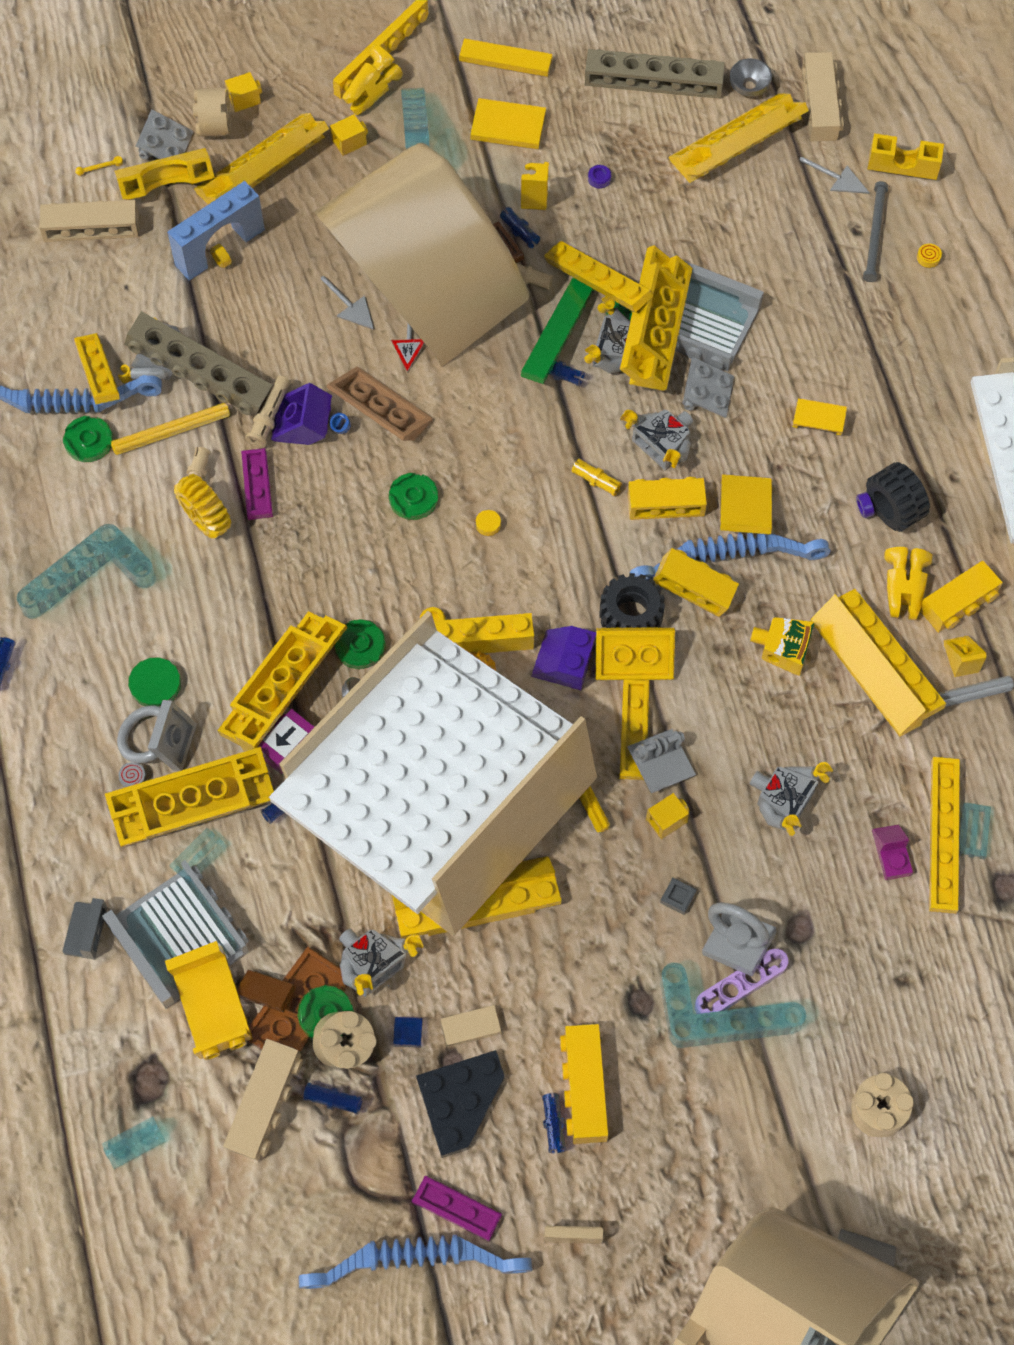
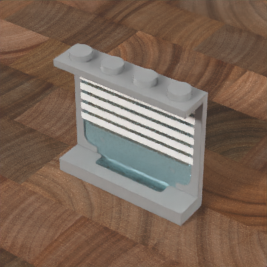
(716, 317)
(173, 922)

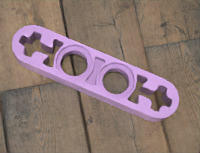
(743, 986)

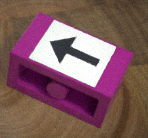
(283, 738)

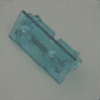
(133, 1142)

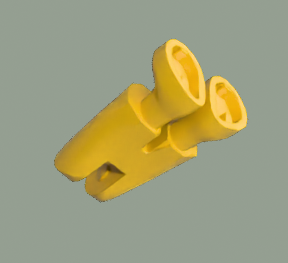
(369, 83)
(904, 588)

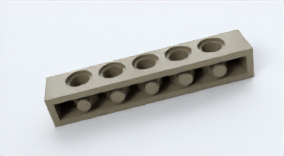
(654, 73)
(191, 353)

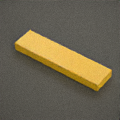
(505, 57)
(96, 368)
(633, 725)

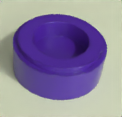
(599, 176)
(865, 505)

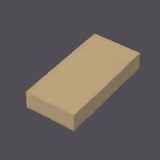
(470, 1026)
(573, 1234)

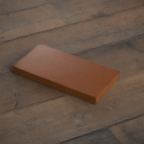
(284, 1028)

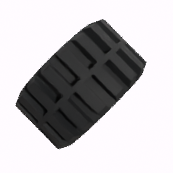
(898, 496)
(632, 590)

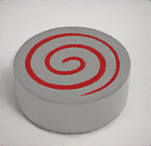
(131, 774)

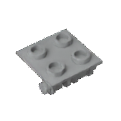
(162, 137)
(707, 388)
(662, 760)

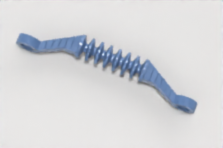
(24, 401)
(765, 543)
(370, 1255)

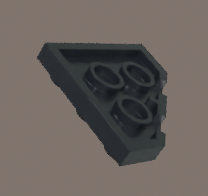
(459, 1099)

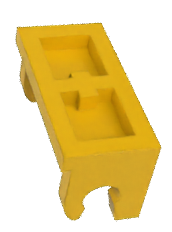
(535, 187)
(819, 415)

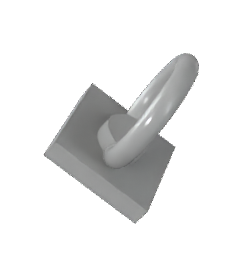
(169, 738)
(737, 937)

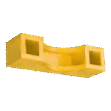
(144, 177)

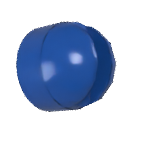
(336, 422)

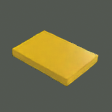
(508, 123)
(746, 504)
(635, 653)

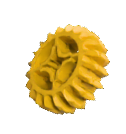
(202, 506)

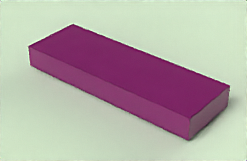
(256, 484)
(457, 1208)

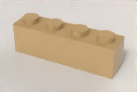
(821, 96)
(89, 220)
(263, 1099)

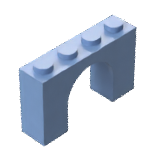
(189, 238)

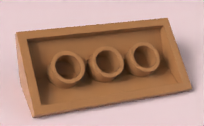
(380, 404)

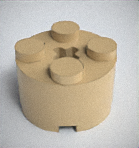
(212, 111)
(359, 1039)
(885, 1090)

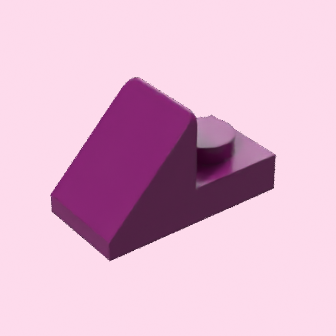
(892, 851)

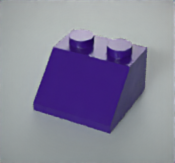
(302, 416)
(565, 656)

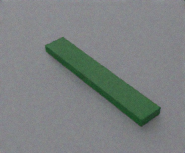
(557, 331)

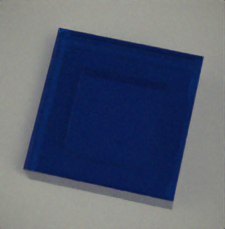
(408, 1032)

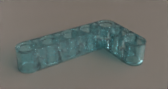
(415, 116)
(84, 568)
(721, 1019)

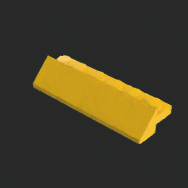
(737, 136)
(265, 157)
(656, 324)
(877, 662)
(279, 679)
(189, 797)
(526, 889)

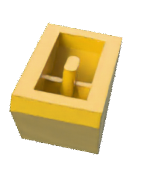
(964, 655)

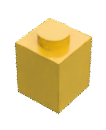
(243, 91)
(349, 134)
(668, 815)

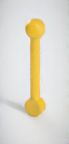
(117, 161)

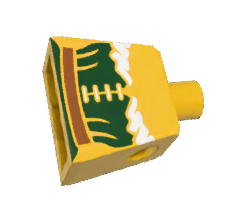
(785, 643)

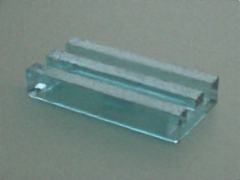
(221, 846)
(972, 851)

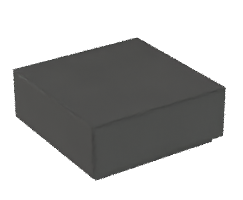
(678, 896)

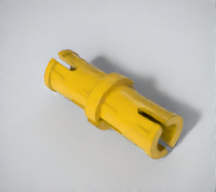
(596, 477)

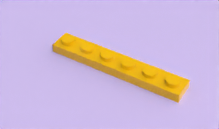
(388, 40)
(598, 276)
(944, 835)

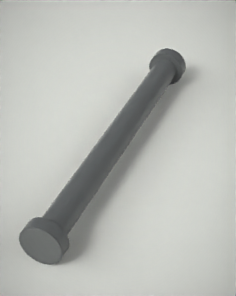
(870, 274)

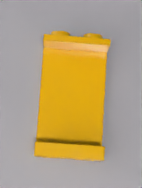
(210, 1000)

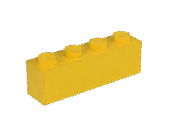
(490, 633)
(585, 1084)

